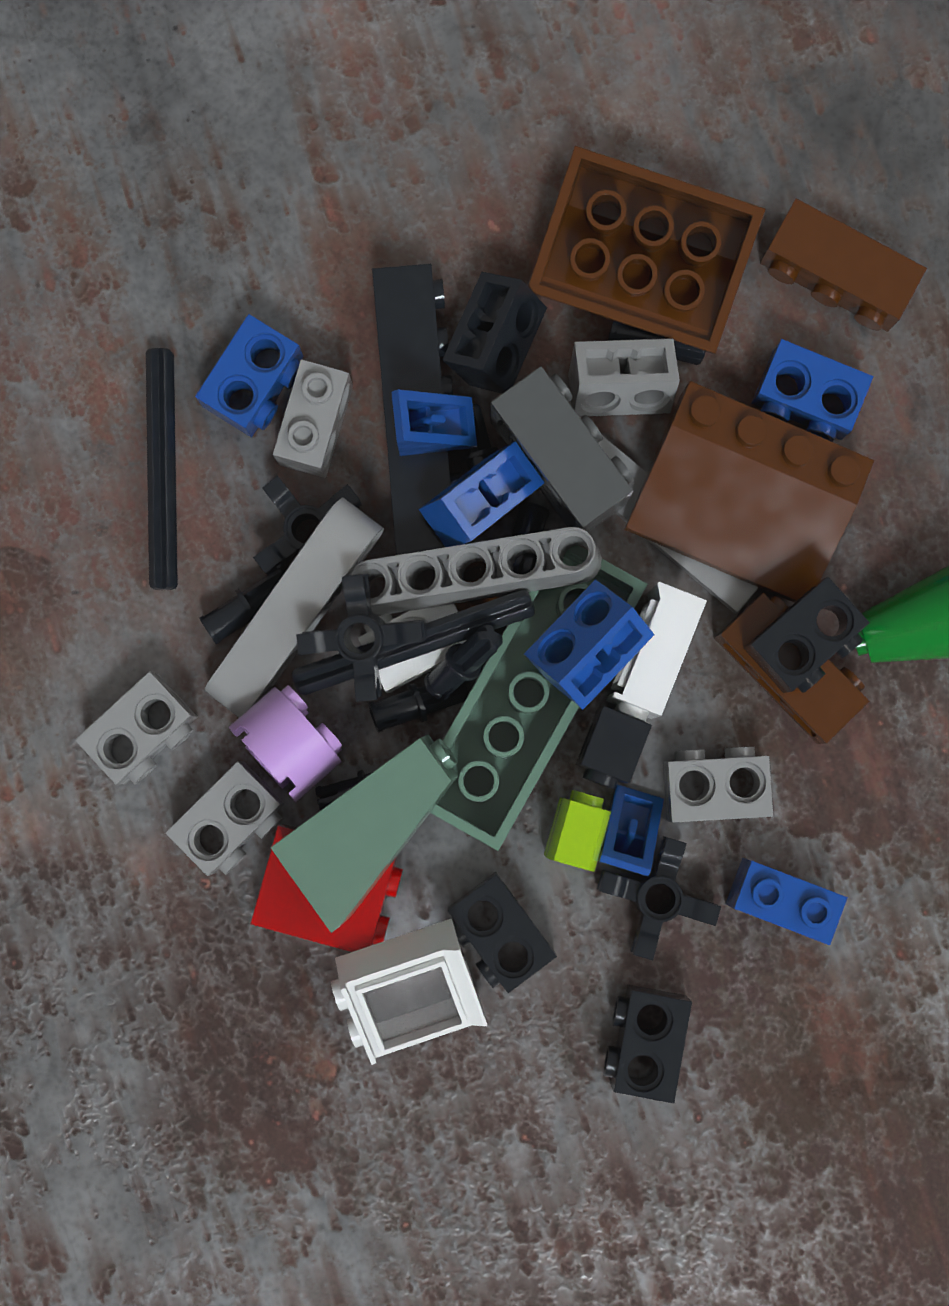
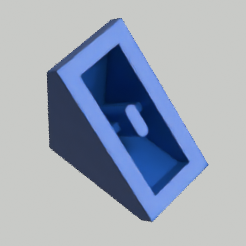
(432, 422)
(632, 830)

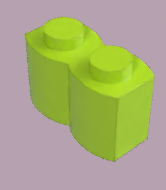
(578, 831)

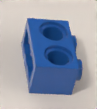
(238, 371)
(814, 377)
(481, 496)
(589, 644)
(786, 901)

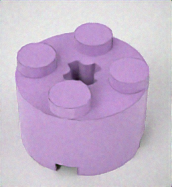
(287, 741)

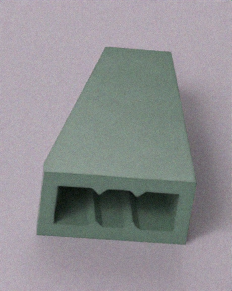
(358, 836)

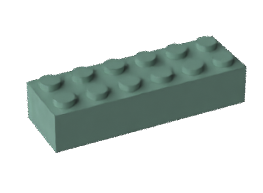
(515, 716)

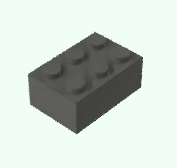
(563, 449)

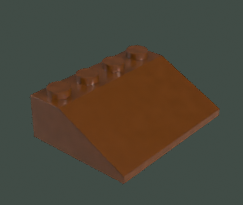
(645, 249)
(748, 493)

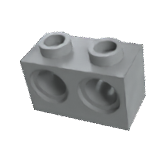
(623, 377)
(313, 418)
(130, 718)
(717, 798)
(219, 809)

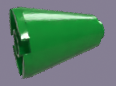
(910, 623)

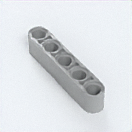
(498, 579)
(294, 607)

